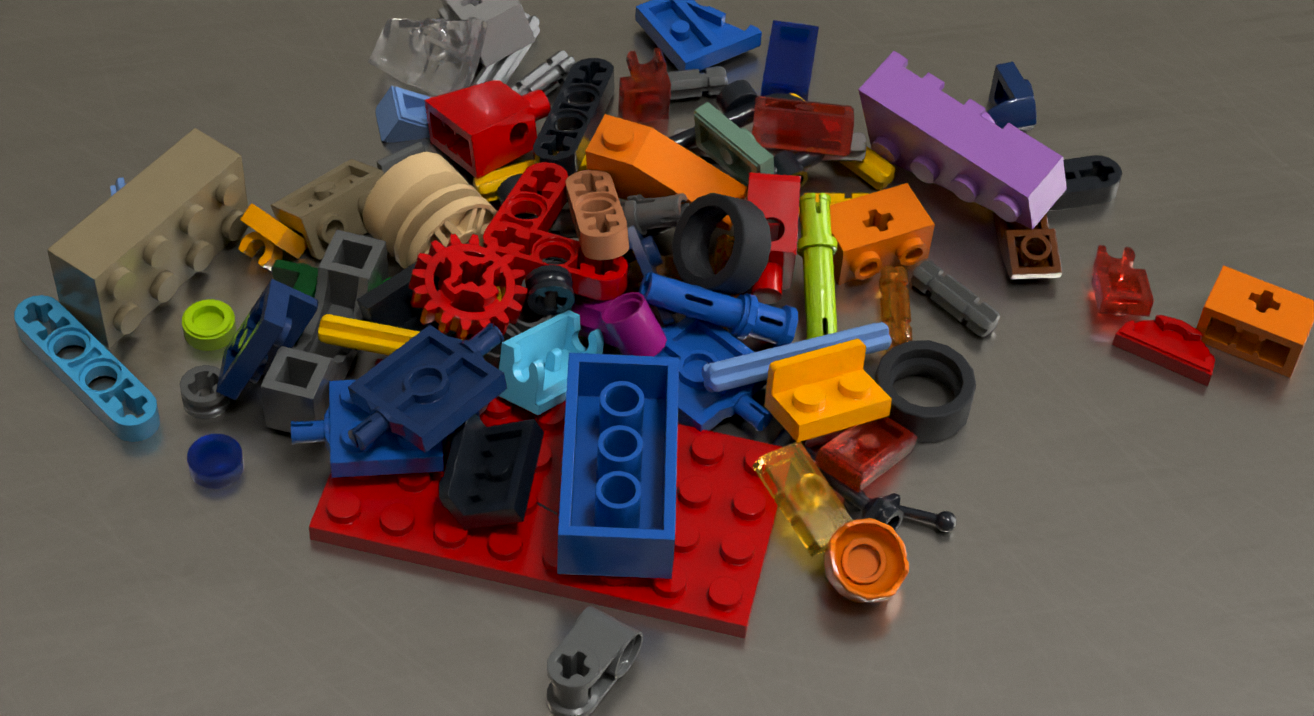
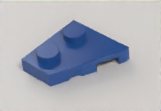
(694, 33)

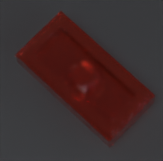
(865, 452)

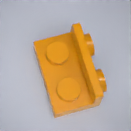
(824, 391)

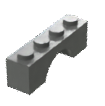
(300, 376)

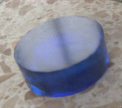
(215, 461)

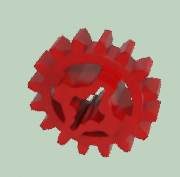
(467, 287)

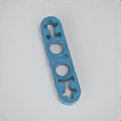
(91, 364)

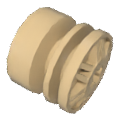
(423, 203)

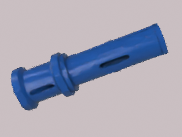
(740, 315)

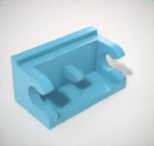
(538, 361)

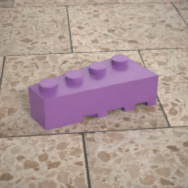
(959, 145)

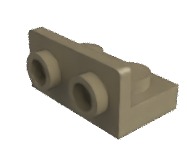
(329, 205)

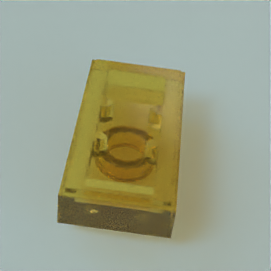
(802, 495)

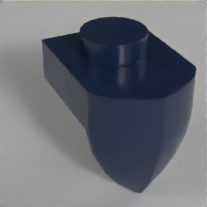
(1012, 98)

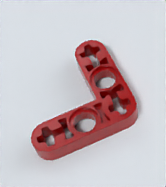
(594, 279)

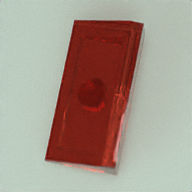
(803, 125)

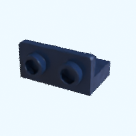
(273, 322)

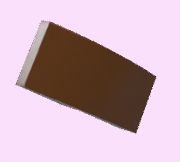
(1028, 251)

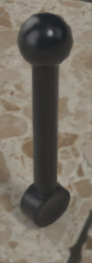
(944, 521)

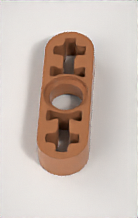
(597, 215)

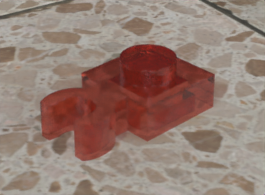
(647, 91)
(1119, 286)

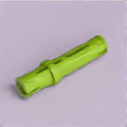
(817, 252)

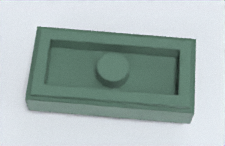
(729, 145)

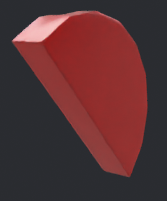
(1169, 345)

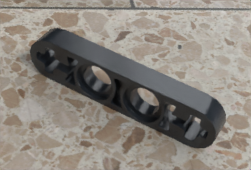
(577, 109)

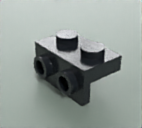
(490, 472)

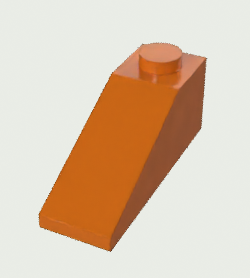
(654, 165)

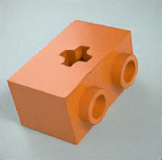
(879, 232)
(1256, 321)

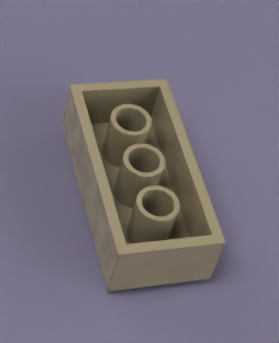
(151, 236)

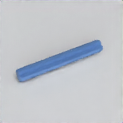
(754, 366)

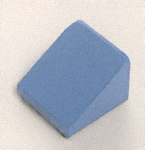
(402, 116)

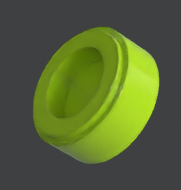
(208, 325)

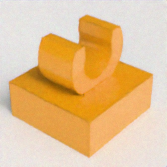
(270, 234)

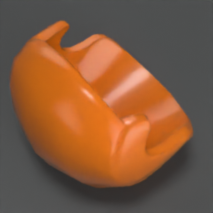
(866, 561)

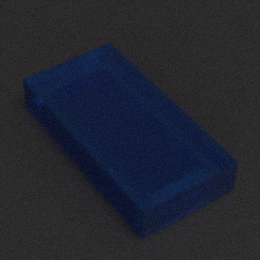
(790, 59)

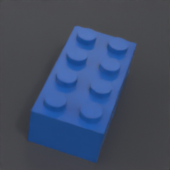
(619, 466)

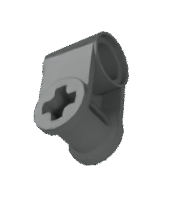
(589, 662)

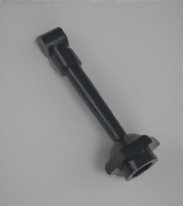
(883, 509)

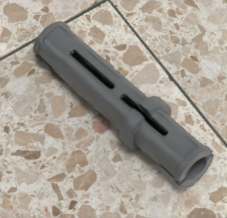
(638, 211)

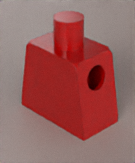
(485, 124)
(779, 200)

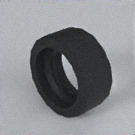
(749, 251)
(933, 361)

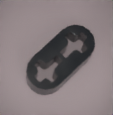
(1089, 182)

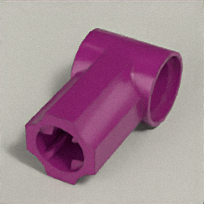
(624, 323)

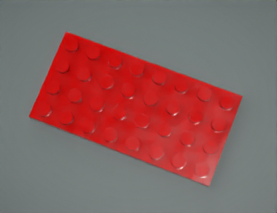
(719, 528)

